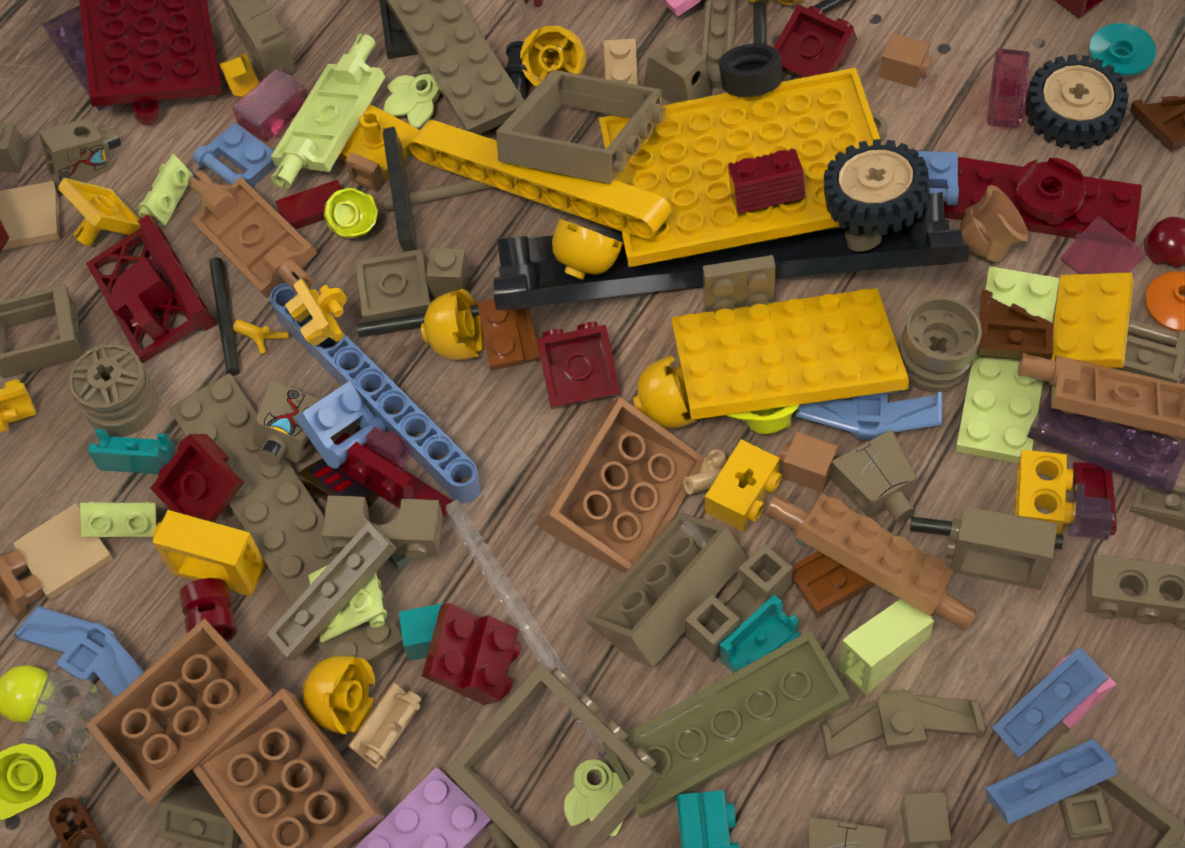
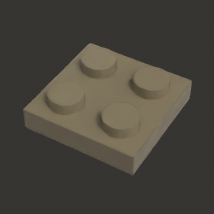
(739, 283)
(392, 285)

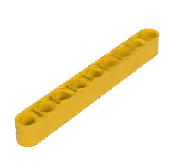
(476, 158)

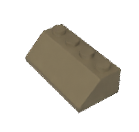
(665, 585)

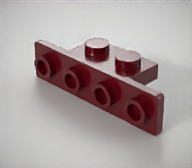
(386, 477)

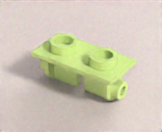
(166, 191)
(118, 519)

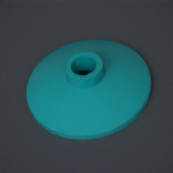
(1124, 48)

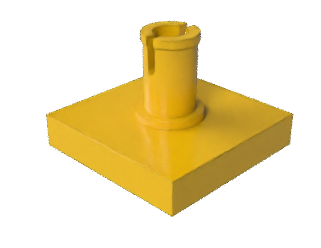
(368, 137)
(100, 208)

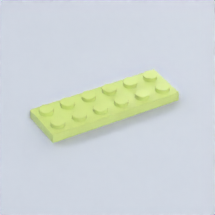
(997, 400)

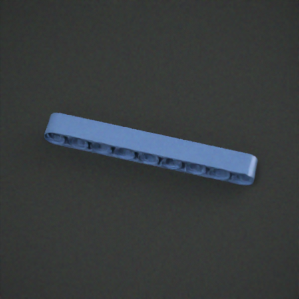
(386, 400)

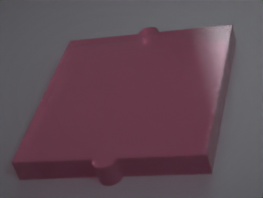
(1102, 251)

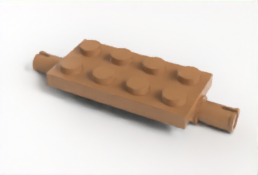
(251, 234)
(1110, 394)
(875, 555)

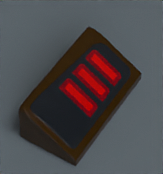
(326, 481)

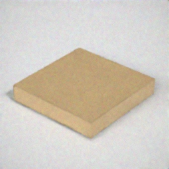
(30, 214)
(60, 554)

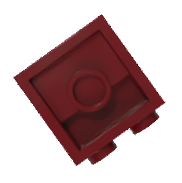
(814, 43)
(577, 365)
(197, 479)
(472, 654)

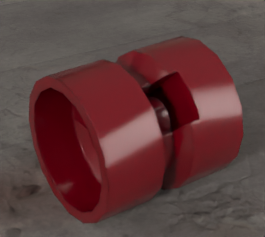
(209, 600)

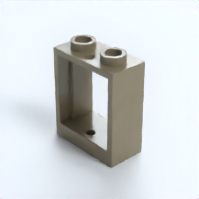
(35, 306)
(1001, 547)

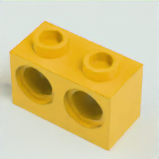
(1036, 492)

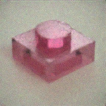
(387, 445)

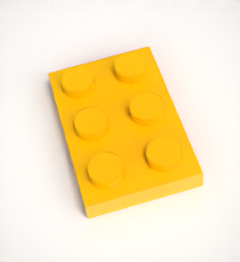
(1093, 318)

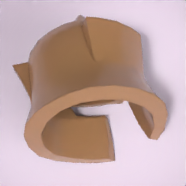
(993, 226)

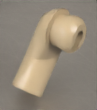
(708, 473)

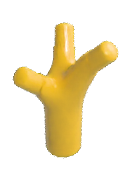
(258, 333)

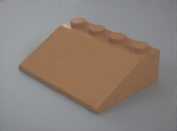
(620, 487)
(178, 711)
(286, 782)

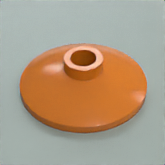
(1165, 302)

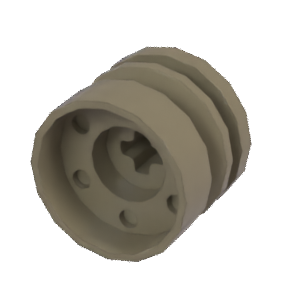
(939, 343)
(113, 390)

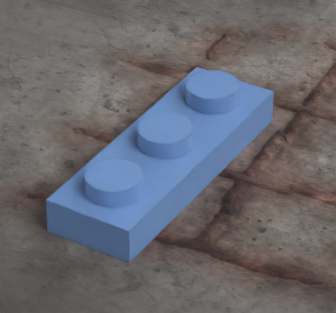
(1050, 702)
(1051, 781)

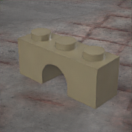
(413, 532)
(756, 582)

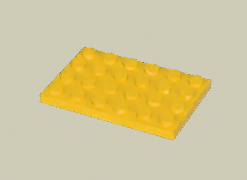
(787, 353)

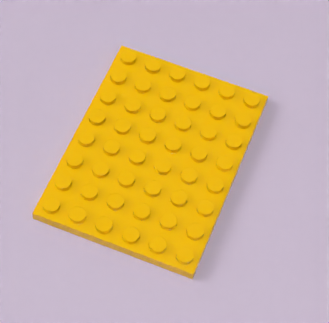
(701, 136)

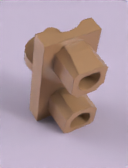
(17, 593)

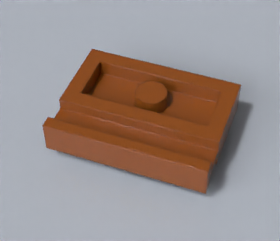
(507, 335)
(826, 582)

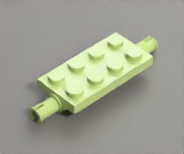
(328, 114)

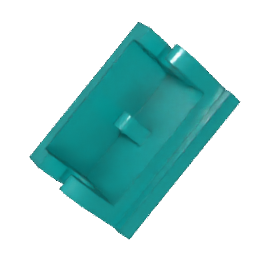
(131, 454)
(759, 635)

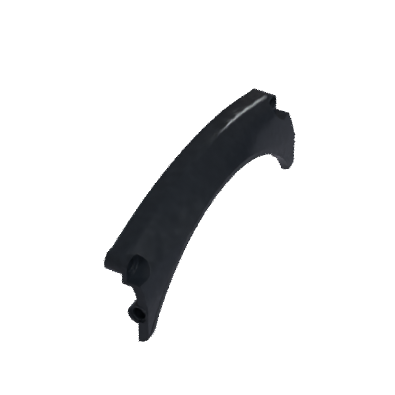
(536, 278)

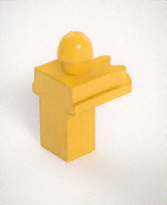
(239, 75)

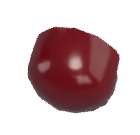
(1167, 242)

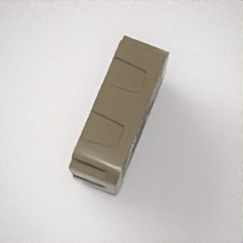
(261, 35)

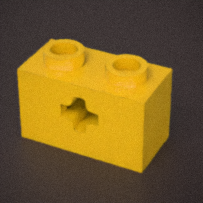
(743, 485)

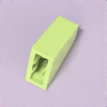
(883, 644)

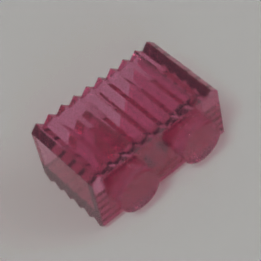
(1008, 88)
(270, 104)

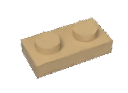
(621, 60)

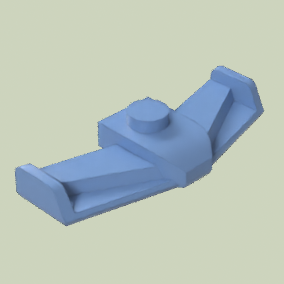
(872, 415)
(86, 648)

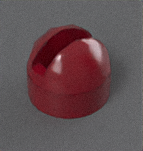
(146, 112)

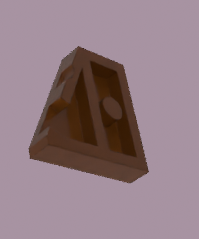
(1163, 119)
(1012, 331)

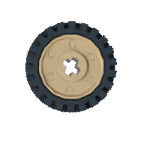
(1076, 102)
(876, 187)

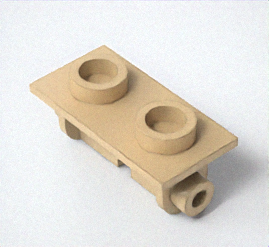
(385, 725)

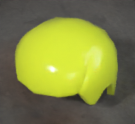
(350, 213)
(20, 692)

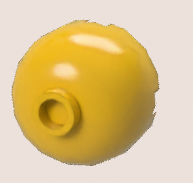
(550, 50)
(583, 249)
(452, 328)
(663, 395)
(338, 693)

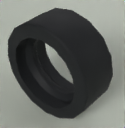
(750, 70)

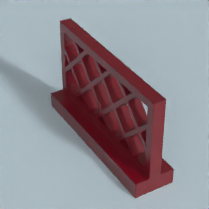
(172, 272)

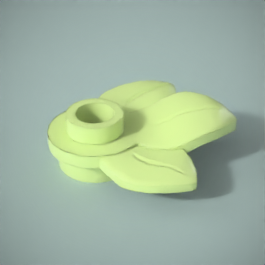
(410, 100)
(588, 800)

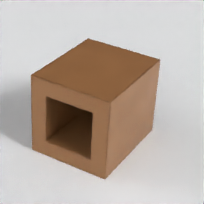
(905, 60)
(808, 461)

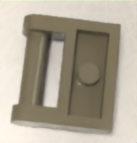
(1153, 358)

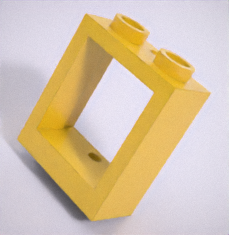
(209, 550)

